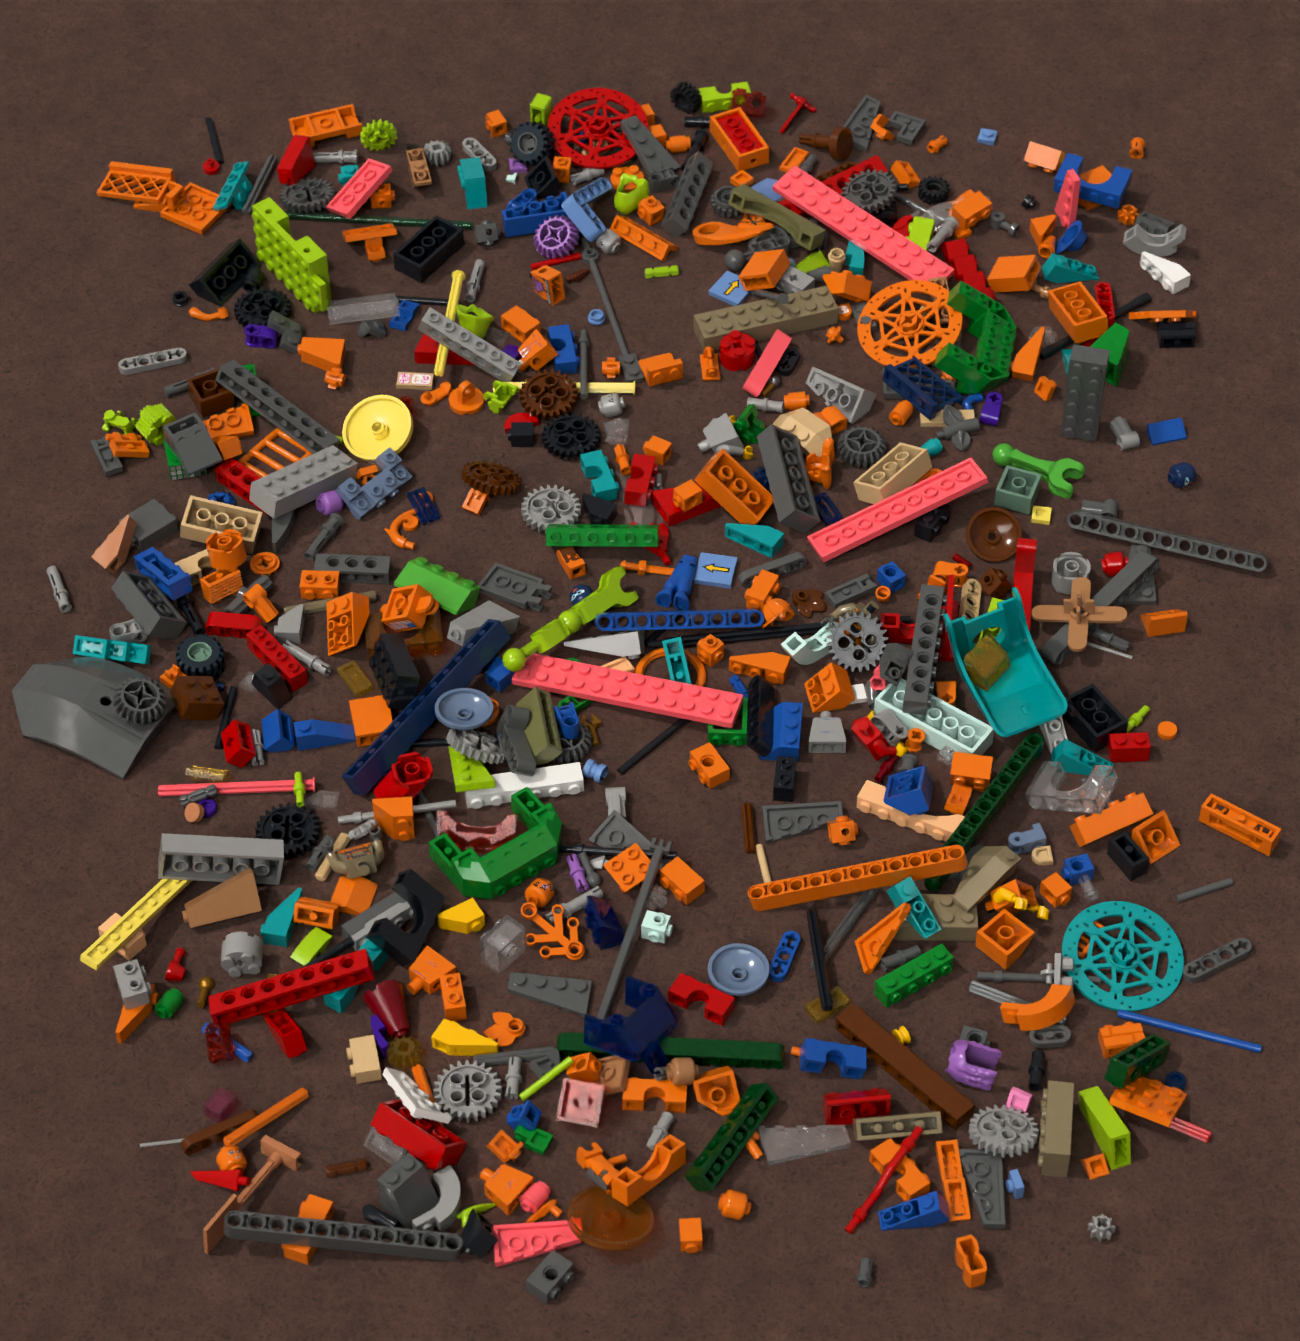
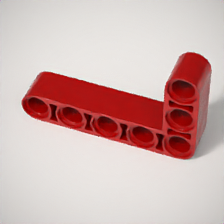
(1024, 573)

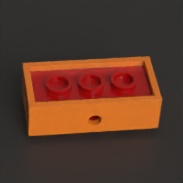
(739, 139)

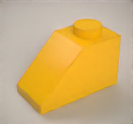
(462, 918)

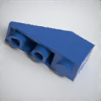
(919, 1212)

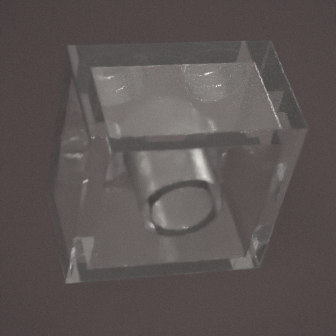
(503, 944)

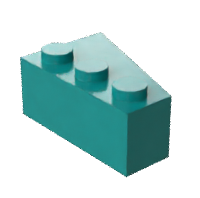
(473, 182)

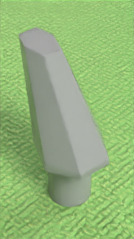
(598, 863)

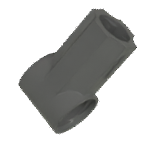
(1106, 508)

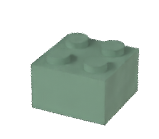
(1017, 489)

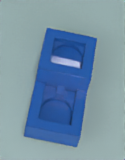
(407, 313)

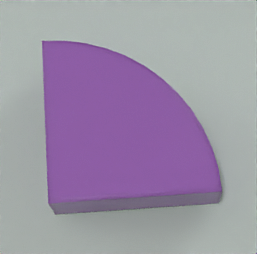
(516, 167)

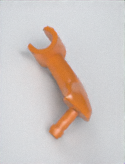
(196, 313)

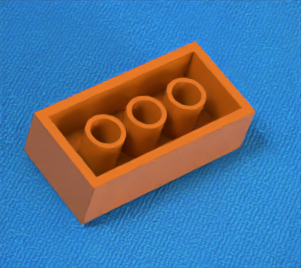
(1078, 312)
(734, 488)

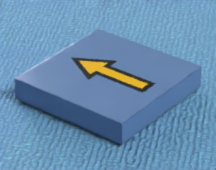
(729, 289)
(715, 570)

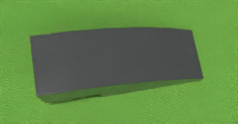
(281, 530)

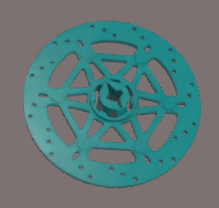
(1130, 951)

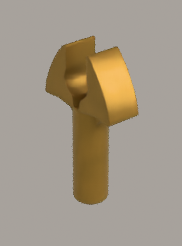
(595, 723)

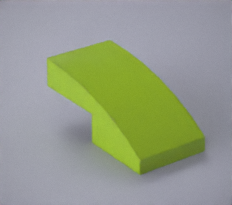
(311, 945)

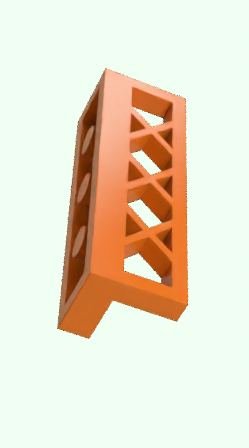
(642, 237)

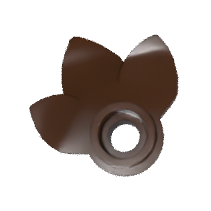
(809, 601)

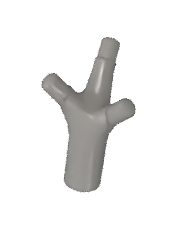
(658, 482)

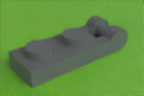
(110, 464)
(851, 591)

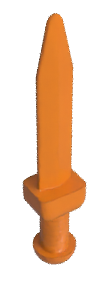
(642, 568)

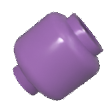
(329, 502)

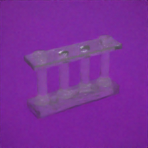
(362, 308)

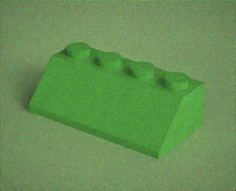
(449, 589)

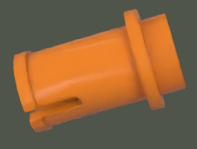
(934, 146)

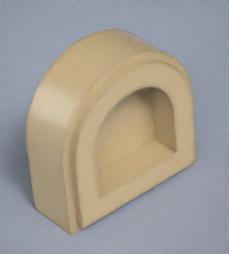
(1042, 855)

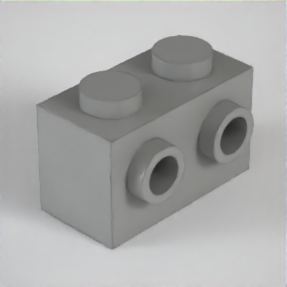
(131, 984)

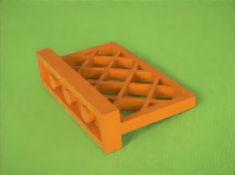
(137, 175)

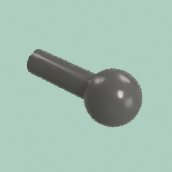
(593, 879)

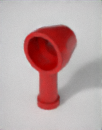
(176, 971)

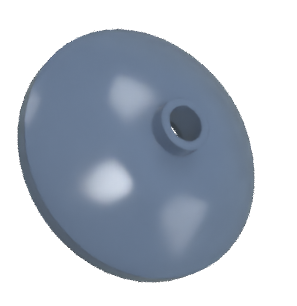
(464, 708)
(740, 961)

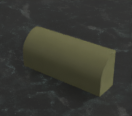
(542, 726)

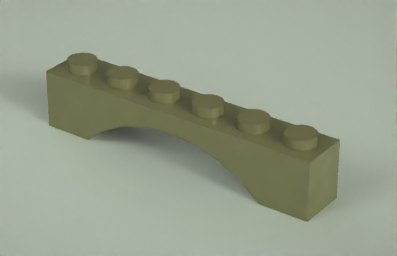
(802, 230)

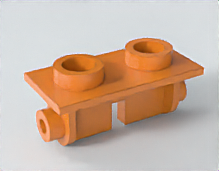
(709, 365)

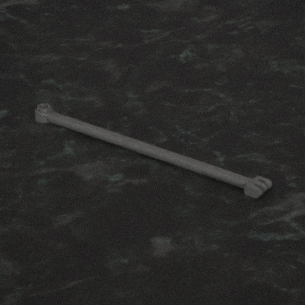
(658, 851)

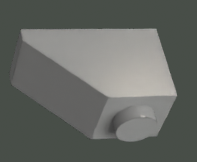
(290, 626)

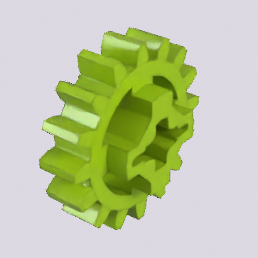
(378, 135)

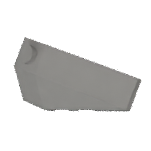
(846, 396)

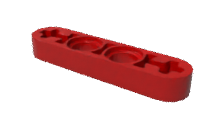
(1106, 305)

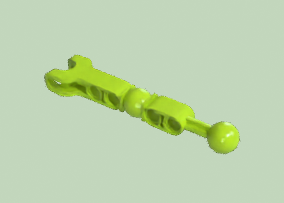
(606, 596)

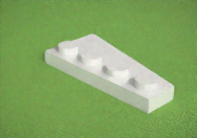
(414, 1098)

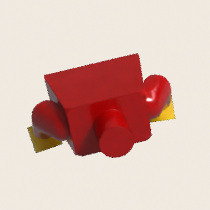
(873, 740)

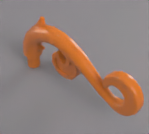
(411, 525)

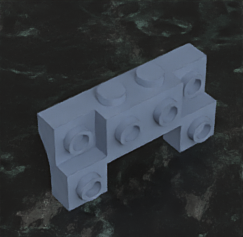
(376, 491)

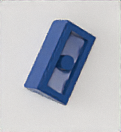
(1166, 431)

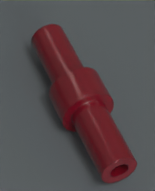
(886, 768)

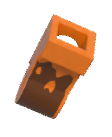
(571, 561)

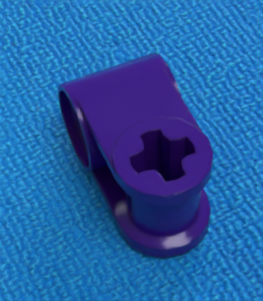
(261, 337)
(991, 411)

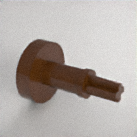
(838, 143)

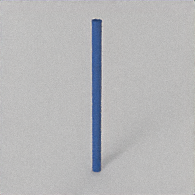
(1189, 1031)

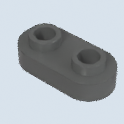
(1049, 1037)

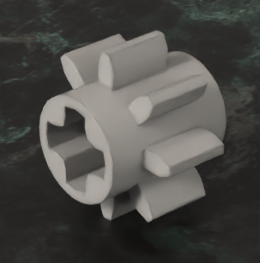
(1101, 1227)

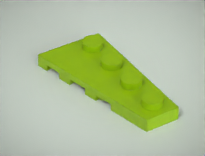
(469, 773)

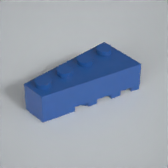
(525, 219)

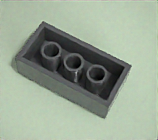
(148, 605)

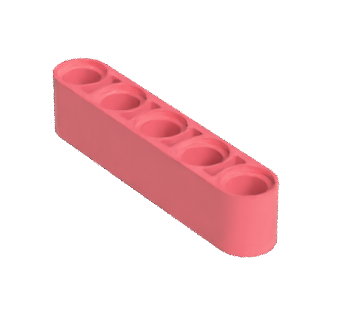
(766, 363)

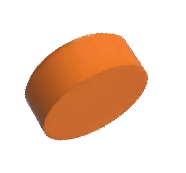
(1167, 730)

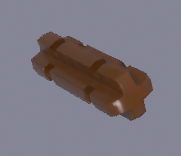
(346, 1168)

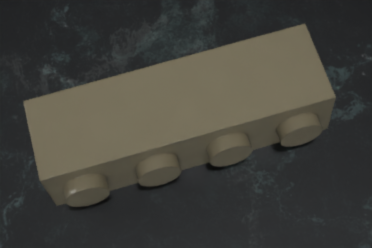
(896, 1125)

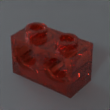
(747, 106)

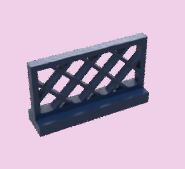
(915, 393)

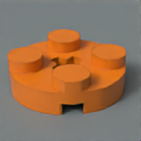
(632, 170)

